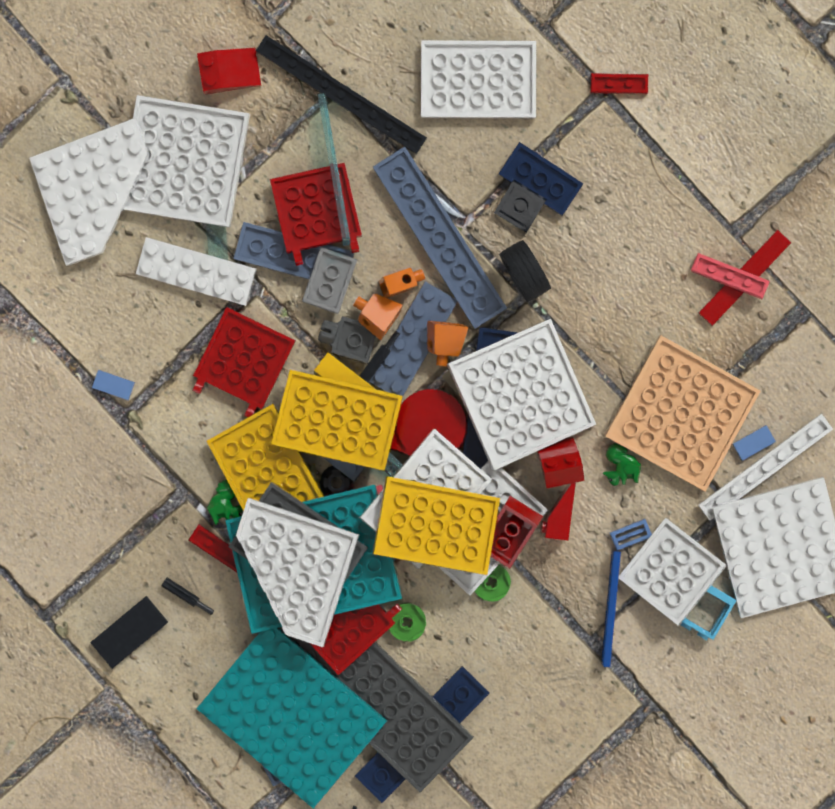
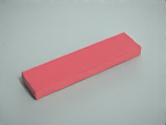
(730, 276)

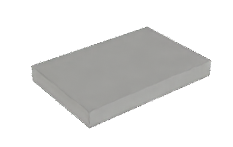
(329, 280)

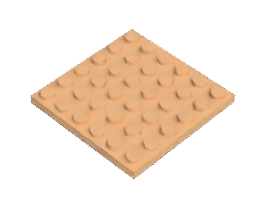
(682, 413)

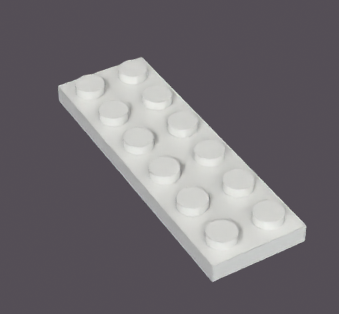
(196, 271)

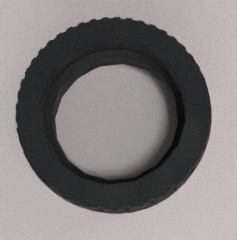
(525, 271)

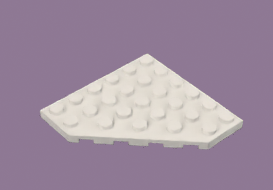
(89, 186)
(297, 565)

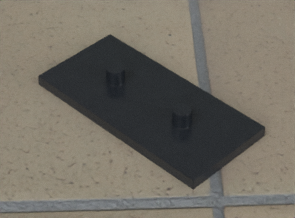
(129, 632)

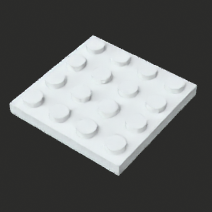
(672, 571)

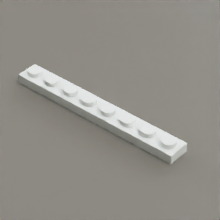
(767, 465)

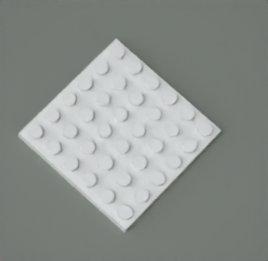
(190, 161)
(521, 394)
(779, 546)

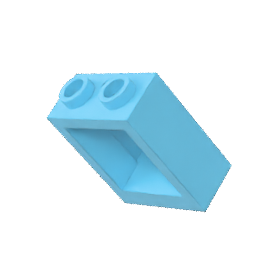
(720, 619)

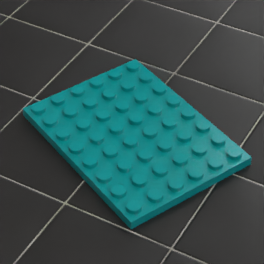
(370, 583)
(291, 715)

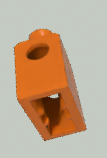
(394, 285)
(377, 314)
(445, 340)

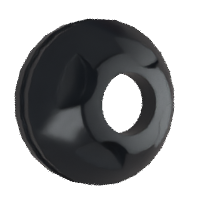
(325, 483)

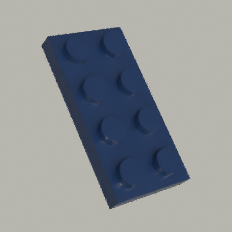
(541, 177)

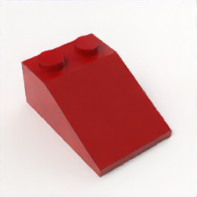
(228, 70)
(561, 463)
(558, 519)
(513, 530)

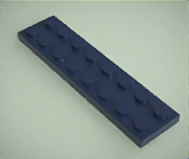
(459, 697)

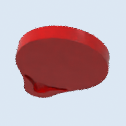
(423, 413)

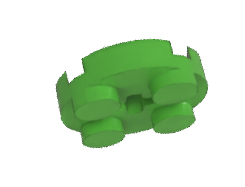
(501, 586)
(417, 624)

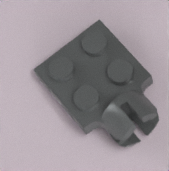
(348, 339)

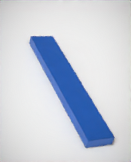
(610, 608)

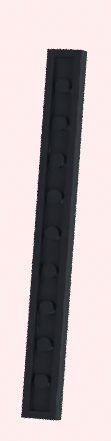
(341, 94)

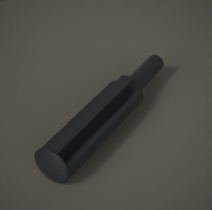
(378, 358)
(185, 595)

